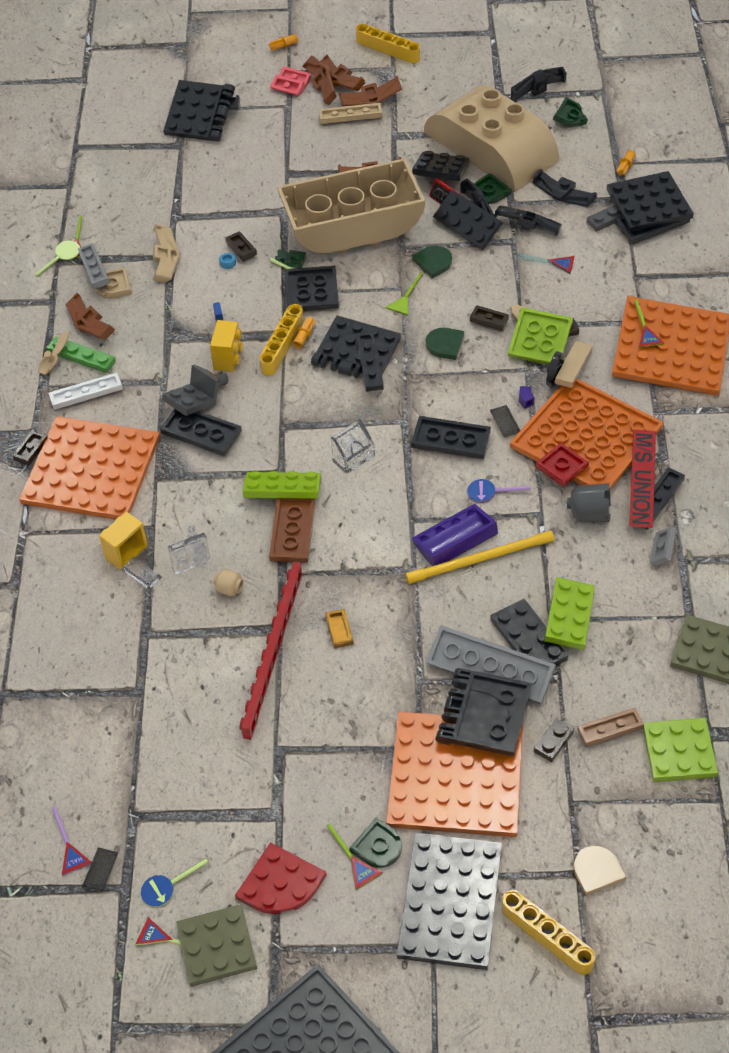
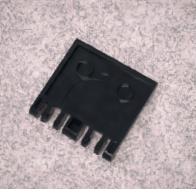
(198, 110)
(342, 348)
(485, 713)

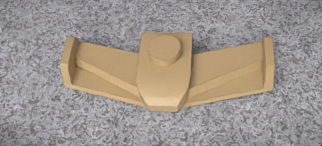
(165, 253)

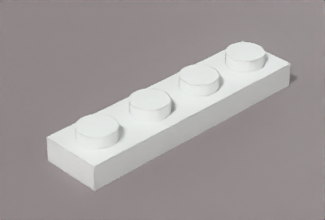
(85, 391)

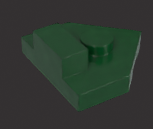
(570, 113)

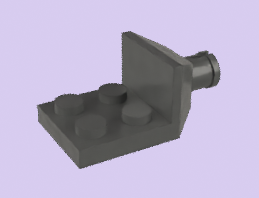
(199, 394)

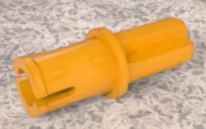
(283, 42)
(626, 162)
(304, 332)

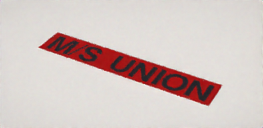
(642, 479)

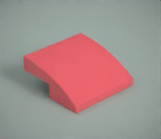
(291, 81)

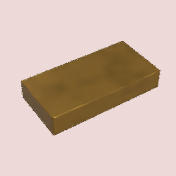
(339, 628)

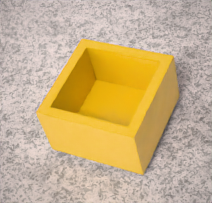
(226, 345)
(123, 540)

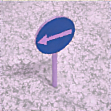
(484, 490)

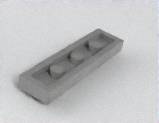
(93, 266)

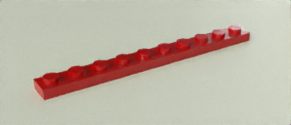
(270, 654)

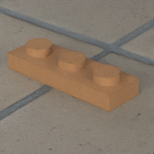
(610, 727)

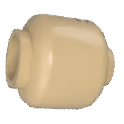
(228, 582)

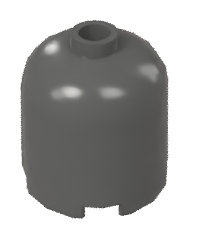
(590, 502)

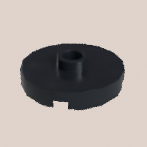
(553, 368)

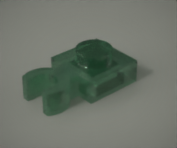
(291, 259)

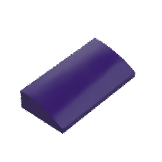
(455, 535)

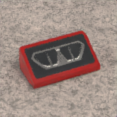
(440, 191)

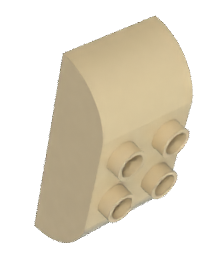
(495, 136)
(353, 207)

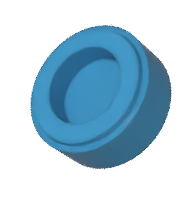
(227, 260)

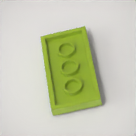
(282, 485)
(569, 613)

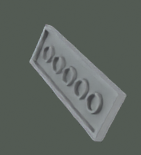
(460, 650)

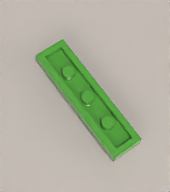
(84, 355)

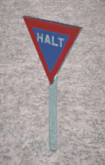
(564, 263)

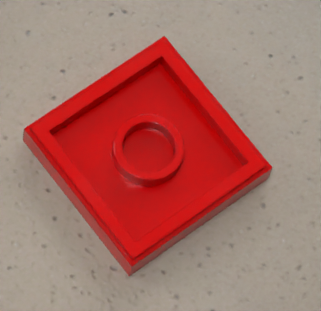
(562, 464)

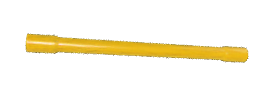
(536, 540)

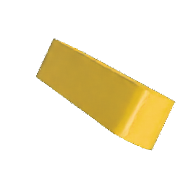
(388, 43)
(281, 339)
(552, 941)

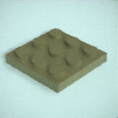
(703, 649)
(216, 945)

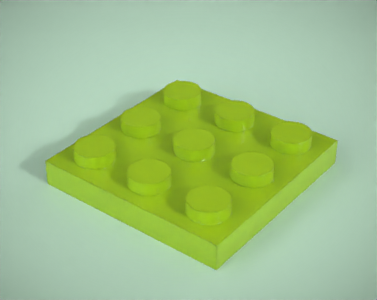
(539, 335)
(679, 749)

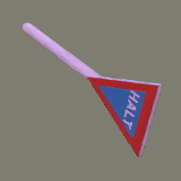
(73, 858)

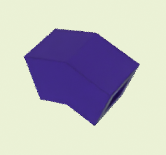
(526, 398)

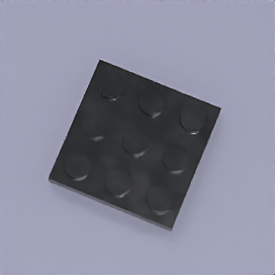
(440, 165)
(312, 287)

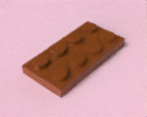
(292, 530)

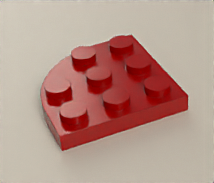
(280, 882)

